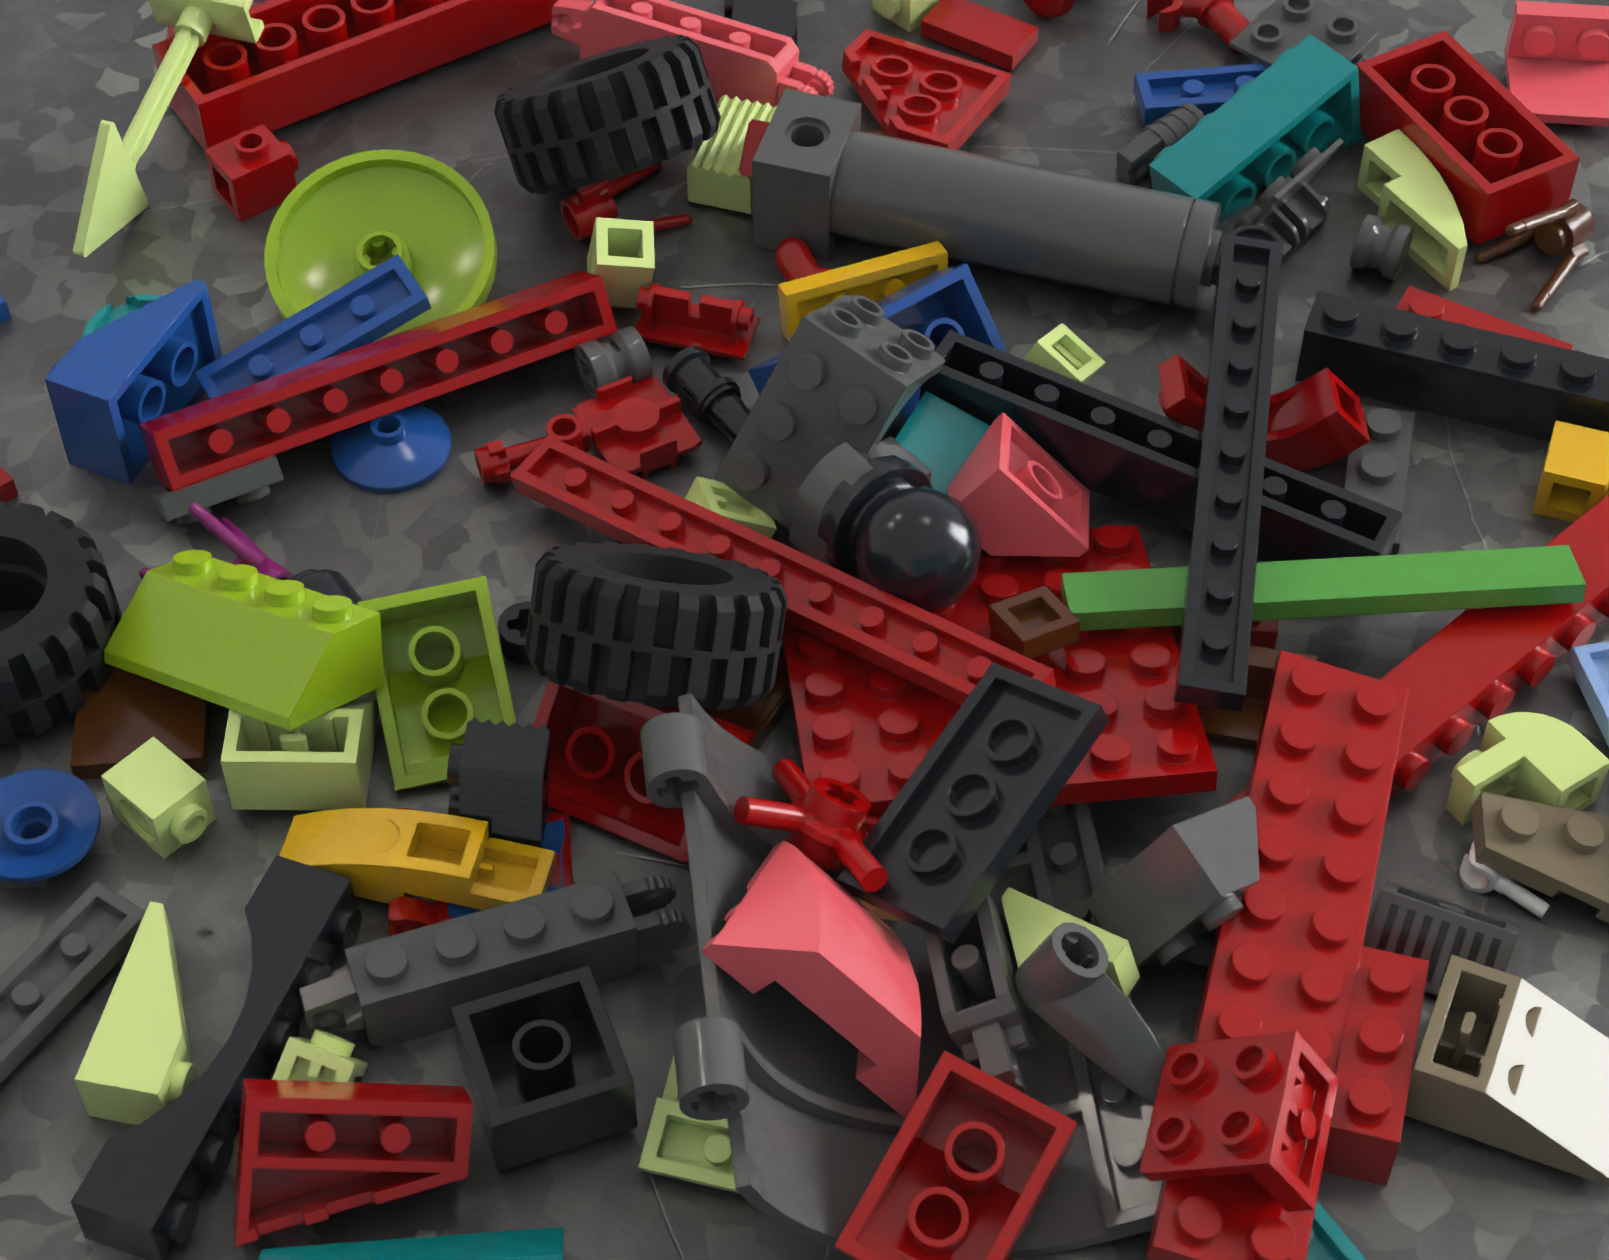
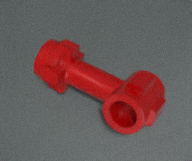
(497, 462)

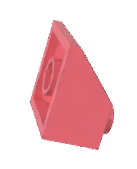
(1022, 496)

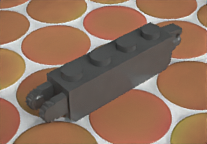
(412, 979)

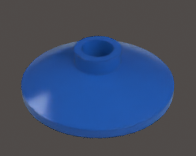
(393, 450)
(50, 806)

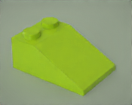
(438, 675)

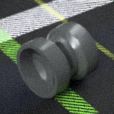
(613, 360)

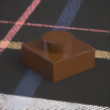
(1034, 622)

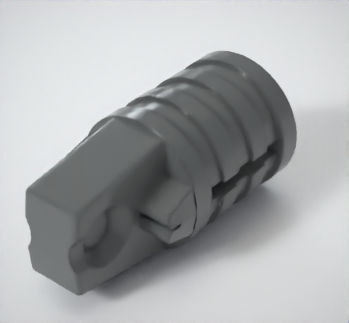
(1144, 146)

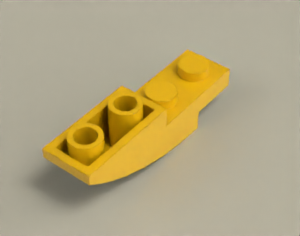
(419, 855)

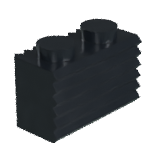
(502, 779)

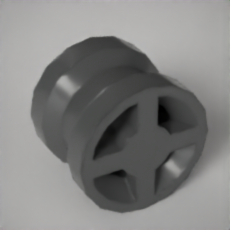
(1381, 247)

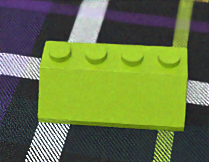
(248, 640)

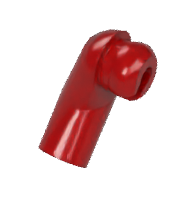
(795, 259)

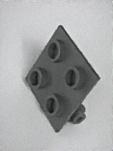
(1290, 21)
(1291, 204)

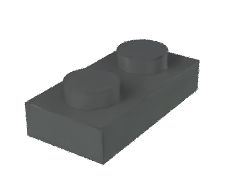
(242, 484)

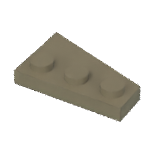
(1545, 847)

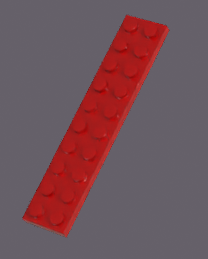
(1298, 942)

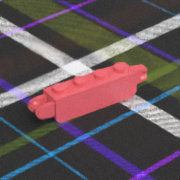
(736, 55)

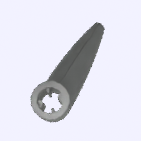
(1075, 996)

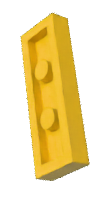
(868, 278)

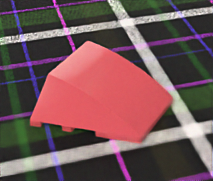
(833, 959)

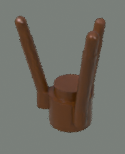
(1555, 233)

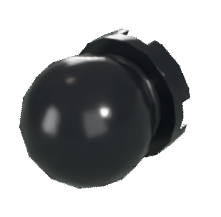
(902, 535)

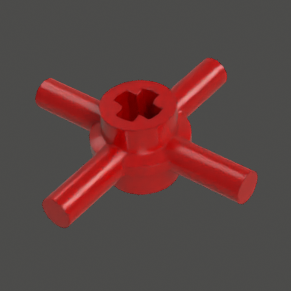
(823, 821)

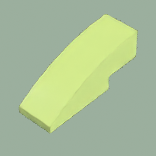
(1414, 194)

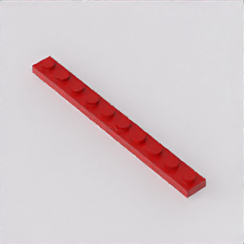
(819, 596)

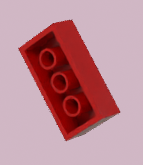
(1471, 129)

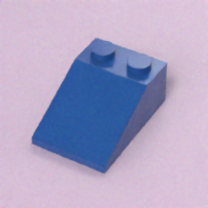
(129, 376)

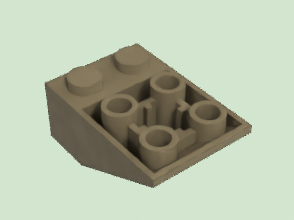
(1514, 1072)

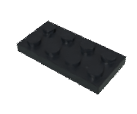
(976, 799)

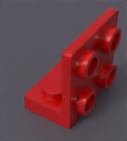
(1244, 1110)

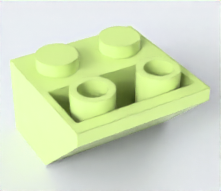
(305, 768)

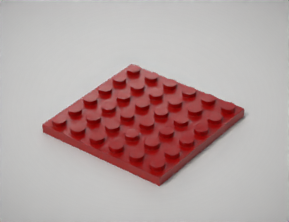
(877, 726)

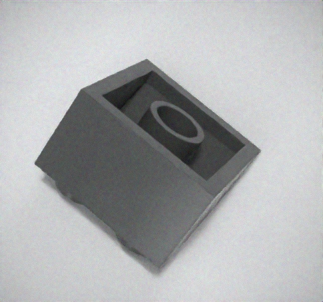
(1182, 883)

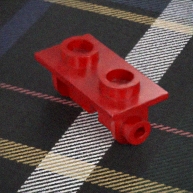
(715, 324)

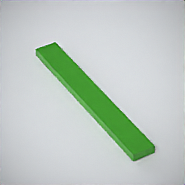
(1339, 586)

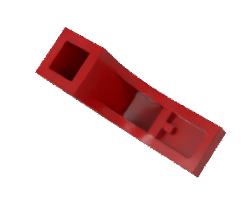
(1305, 423)

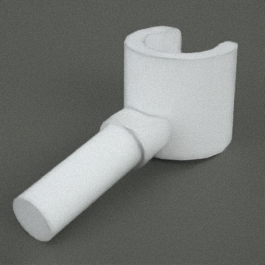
(1483, 879)

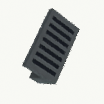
(1435, 929)

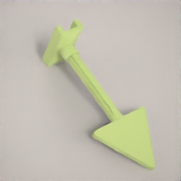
(113, 188)

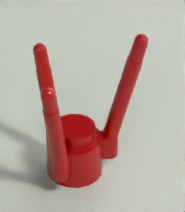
(597, 201)

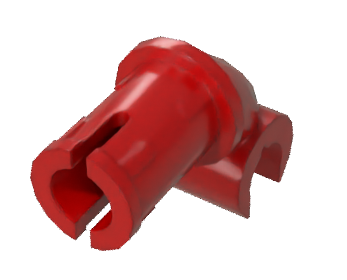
(1213, 14)

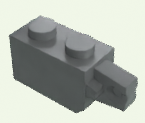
(980, 995)

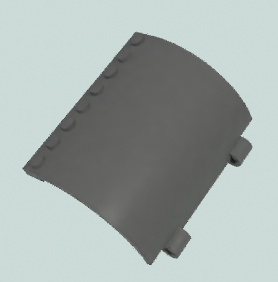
(786, 1080)

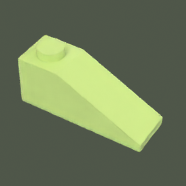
(142, 1040)

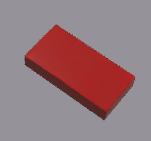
(980, 32)

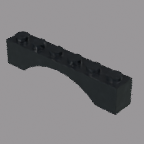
(152, 1176)

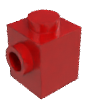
(252, 171)

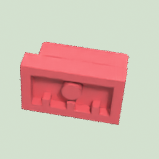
(1560, 61)

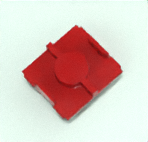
(637, 425)

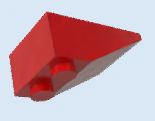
(960, 1172)

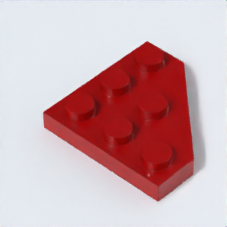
(922, 91)

